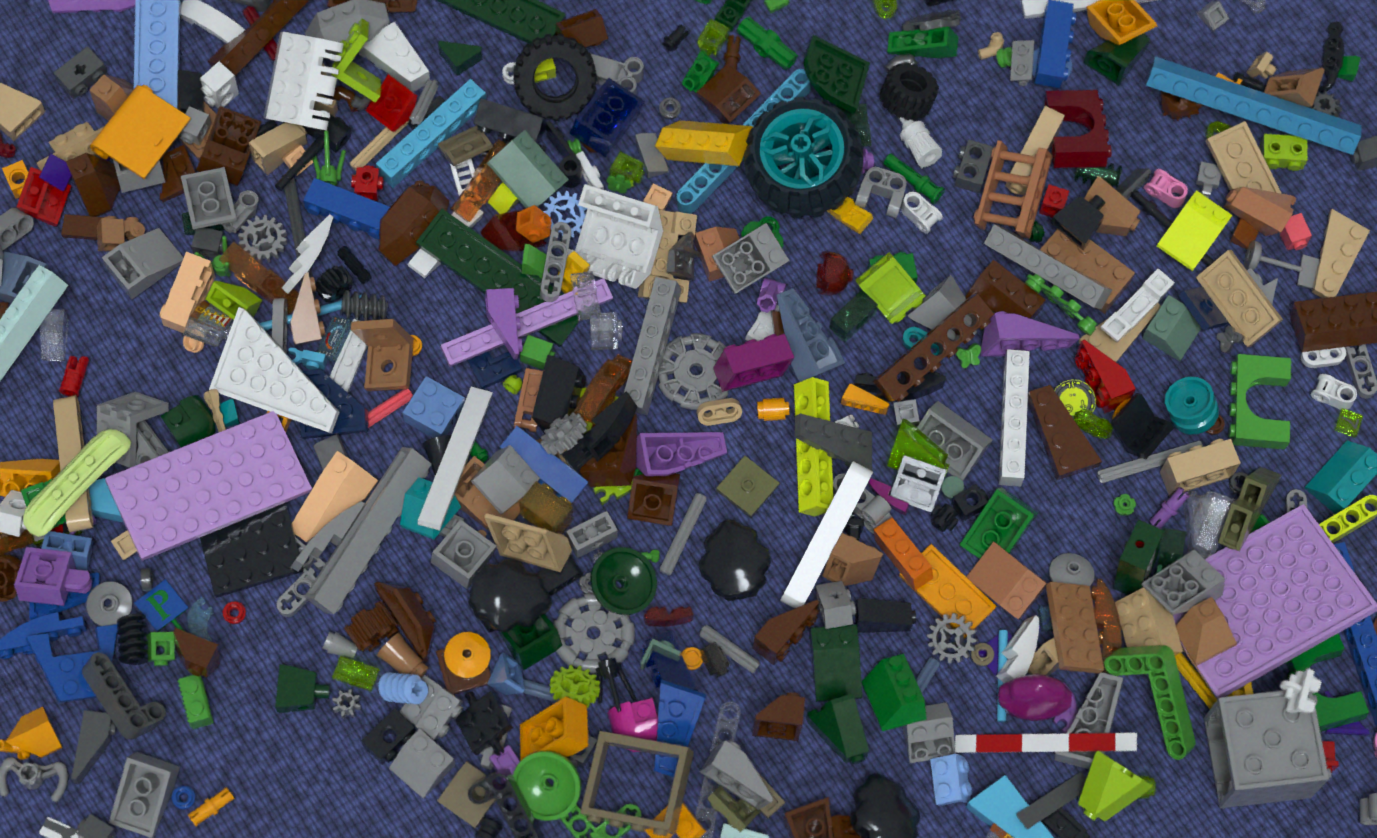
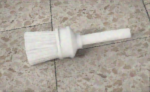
(920, 142)

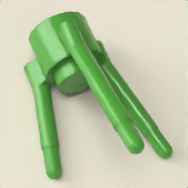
(328, 172)
(219, 268)

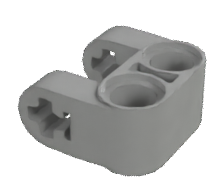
(882, 188)

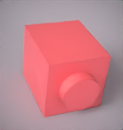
(1296, 233)

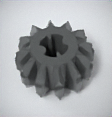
(1330, 105)

